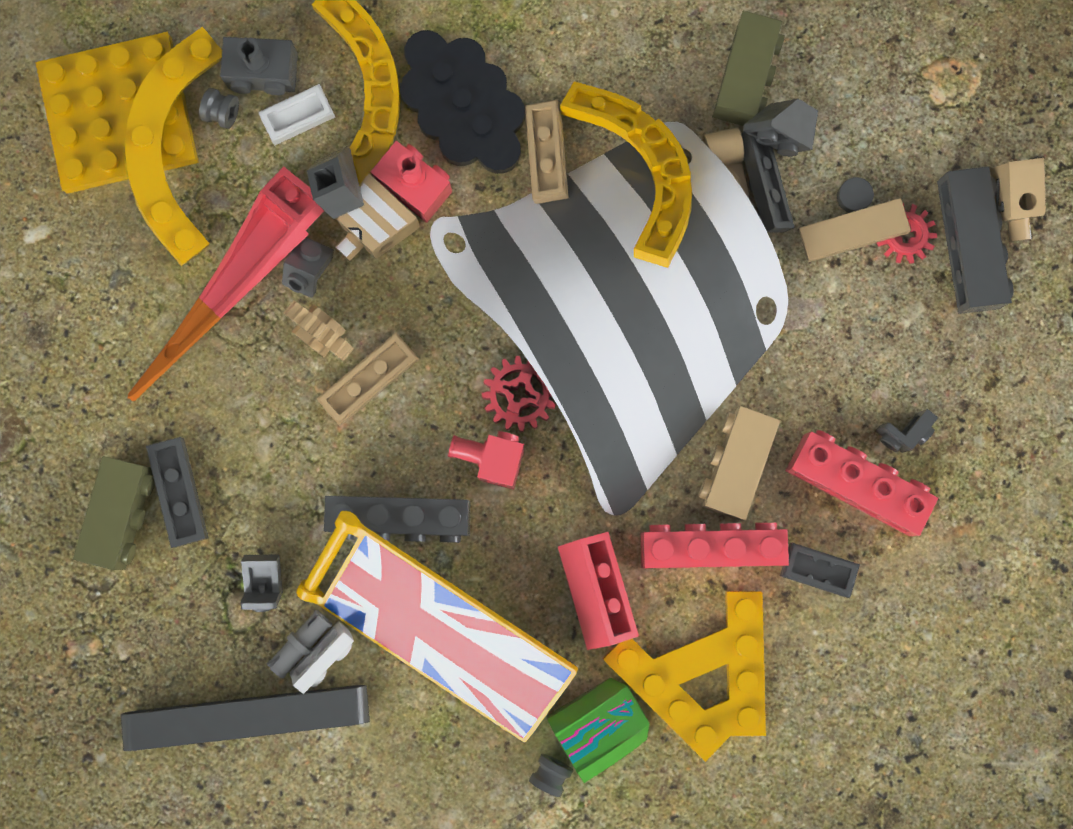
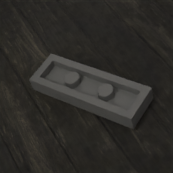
(767, 186)
(177, 492)

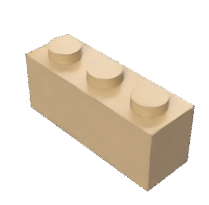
(739, 463)

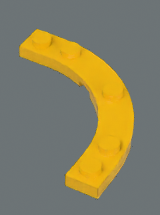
(379, 77)
(144, 137)
(661, 153)

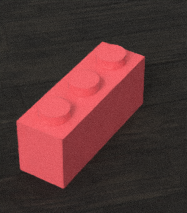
(598, 591)

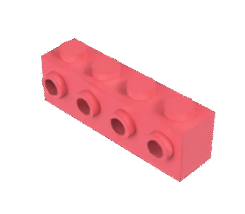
(861, 483)
(714, 548)

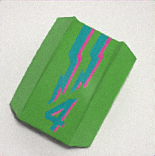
(599, 727)

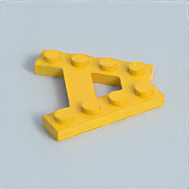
(737, 645)

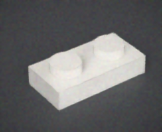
(313, 668)

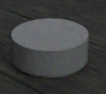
(855, 194)

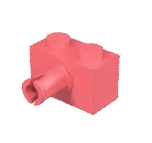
(412, 180)
(497, 457)

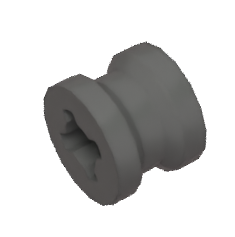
(219, 108)
(551, 775)

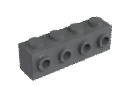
(974, 240)
(403, 516)

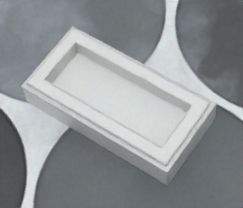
(296, 114)

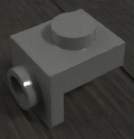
(306, 266)
(914, 433)
(261, 582)

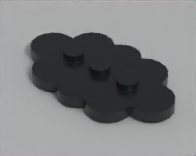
(462, 101)

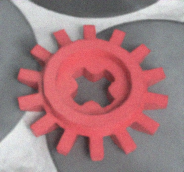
(915, 243)

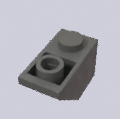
(785, 126)
(335, 183)

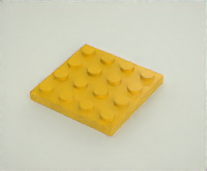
(89, 107)

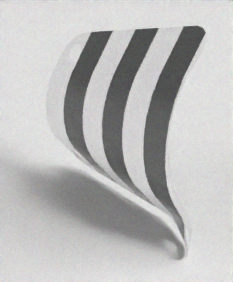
(619, 341)

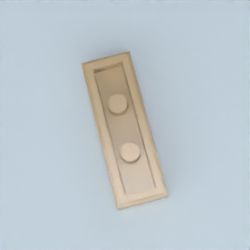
(546, 152)
(854, 230)
(367, 379)

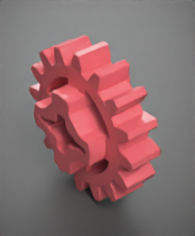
(514, 408)

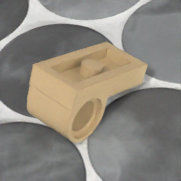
(730, 150)

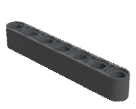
(244, 717)

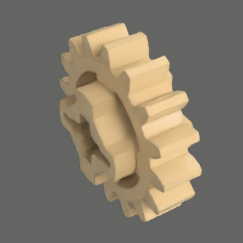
(318, 330)

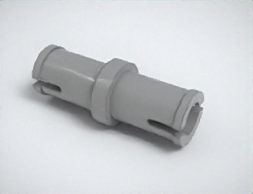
(299, 644)

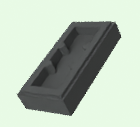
(820, 570)

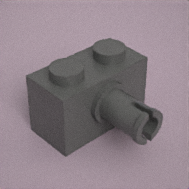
(259, 65)

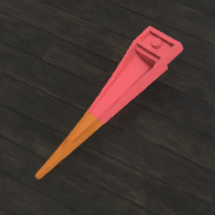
(266, 237)

